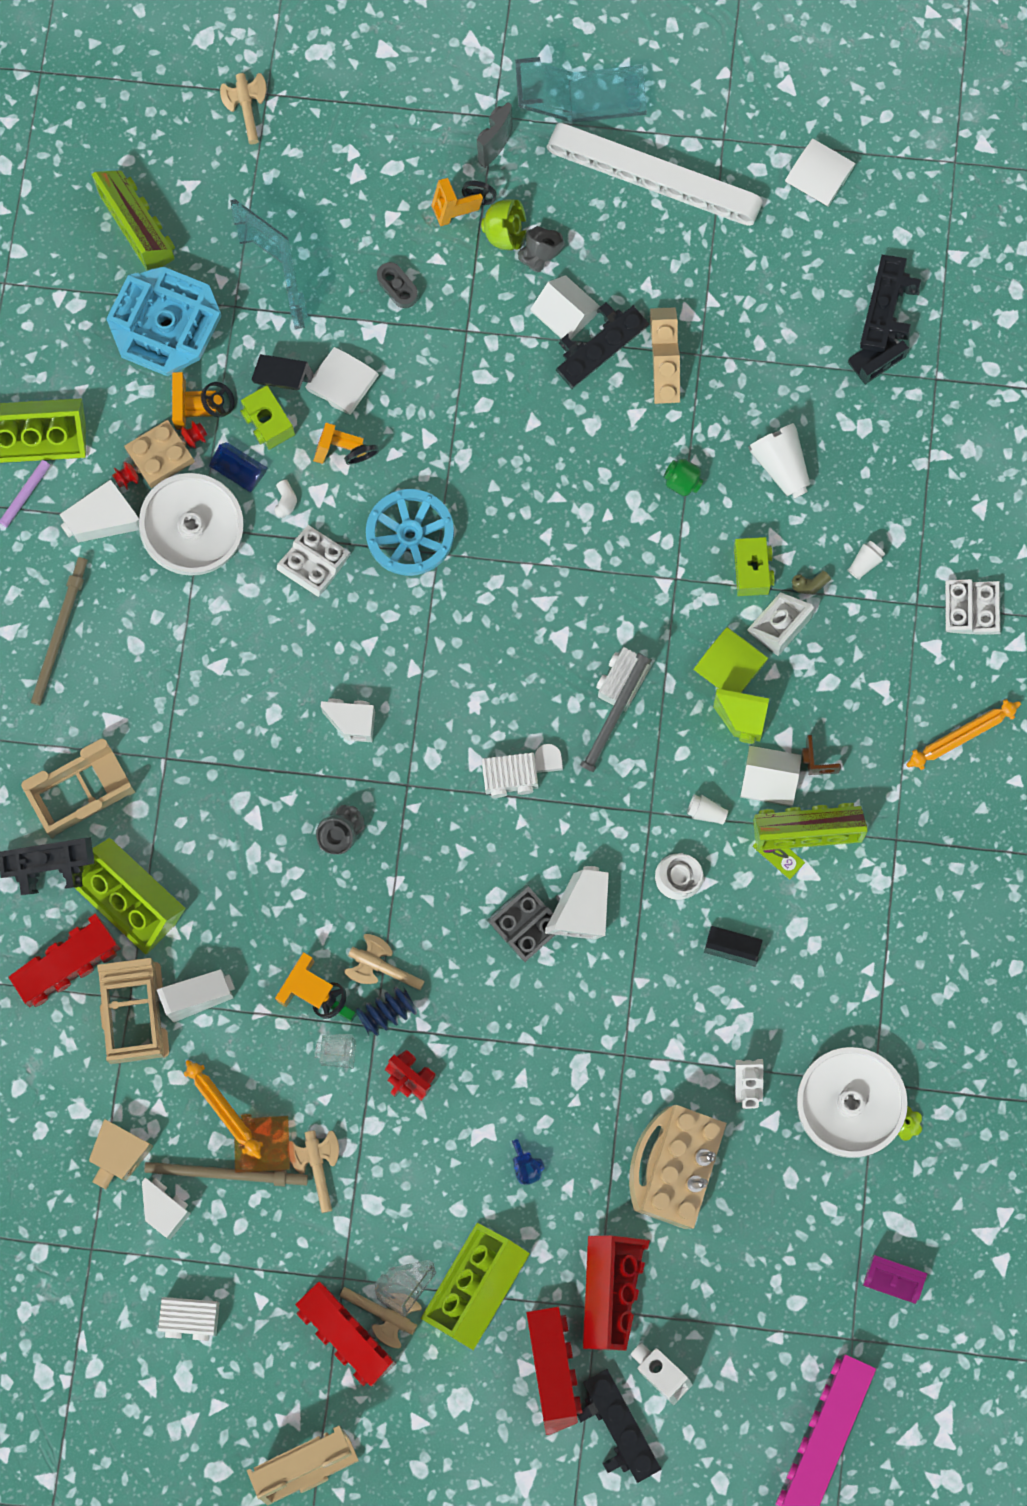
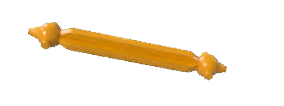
(963, 734)
(223, 1109)

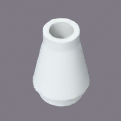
(866, 559)
(706, 810)

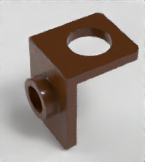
(808, 758)

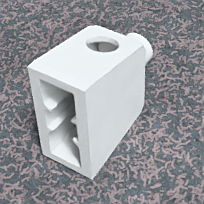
(669, 1381)

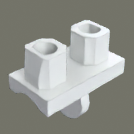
(749, 1083)

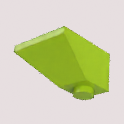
(742, 714)

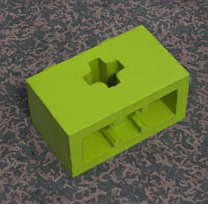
(751, 581)

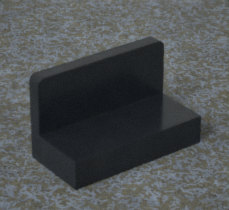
(871, 364)
(281, 372)
(733, 946)

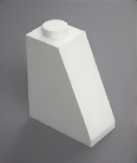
(99, 515)
(582, 906)
(195, 994)

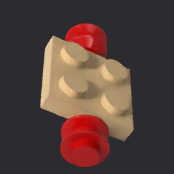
(159, 454)

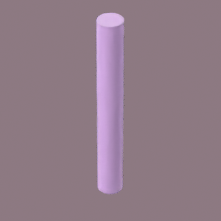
(24, 493)

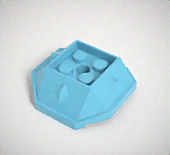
(152, 299)

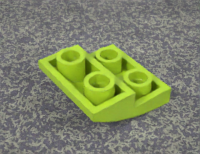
(731, 662)

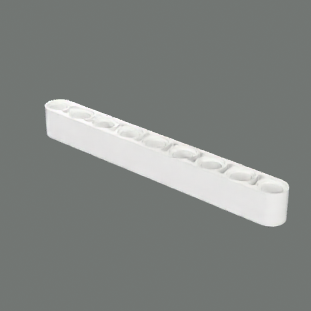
(654, 174)

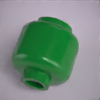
(683, 477)

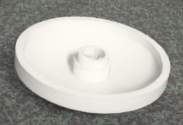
(191, 524)
(852, 1102)

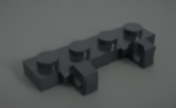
(880, 319)
(617, 333)
(63, 856)
(632, 1448)

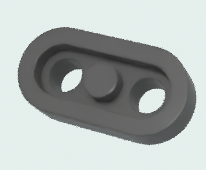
(398, 286)

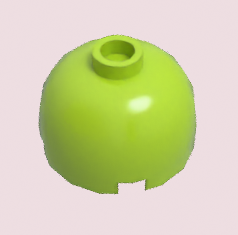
(503, 224)

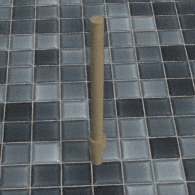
(74, 585)
(279, 1177)

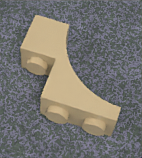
(665, 355)

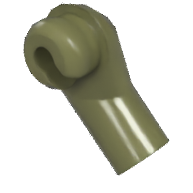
(810, 586)

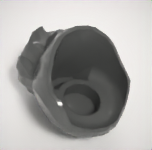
(540, 247)
(339, 831)

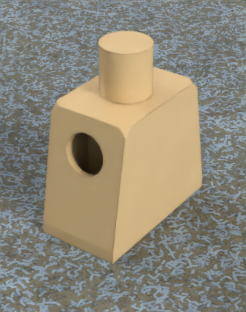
(117, 1153)

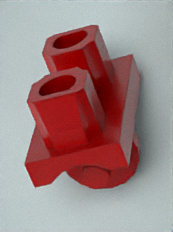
(407, 1080)

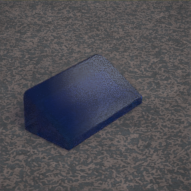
(237, 466)

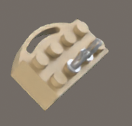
(676, 1165)

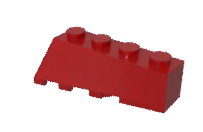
(65, 962)
(611, 1290)
(345, 1333)
(552, 1369)

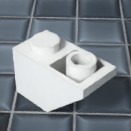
(352, 720)
(161, 1210)

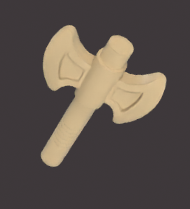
(244, 94)
(371, 960)
(314, 1154)
(393, 1321)

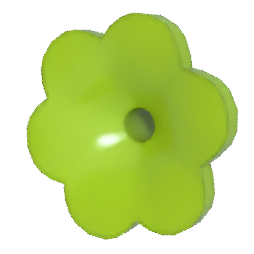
(913, 1128)

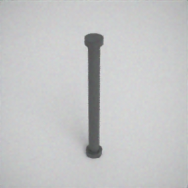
(615, 713)

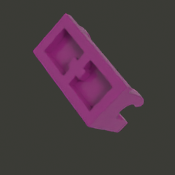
(894, 1279)

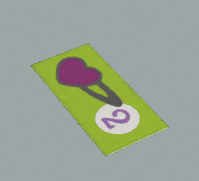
(784, 860)

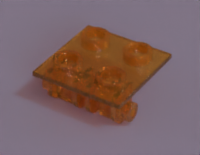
(275, 1150)

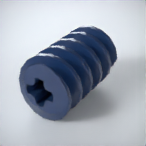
(386, 1011)

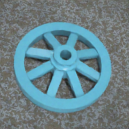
(409, 526)

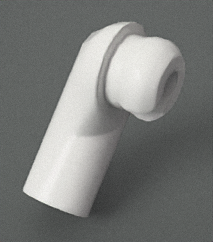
(288, 500)

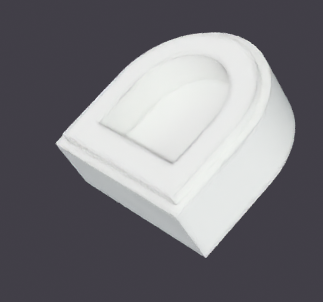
(548, 759)

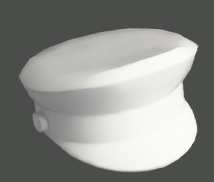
(679, 876)

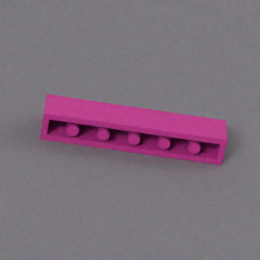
(828, 1434)

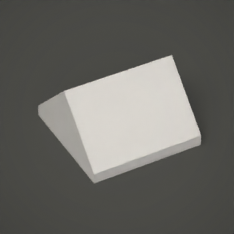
(564, 307)
(781, 622)
(771, 776)

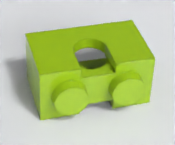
(263, 404)

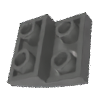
(492, 140)
(523, 923)

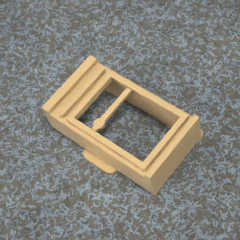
(109, 772)
(132, 974)
(303, 1466)

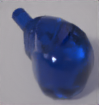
(527, 1169)

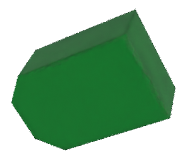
(345, 1012)

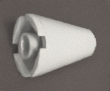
(783, 460)

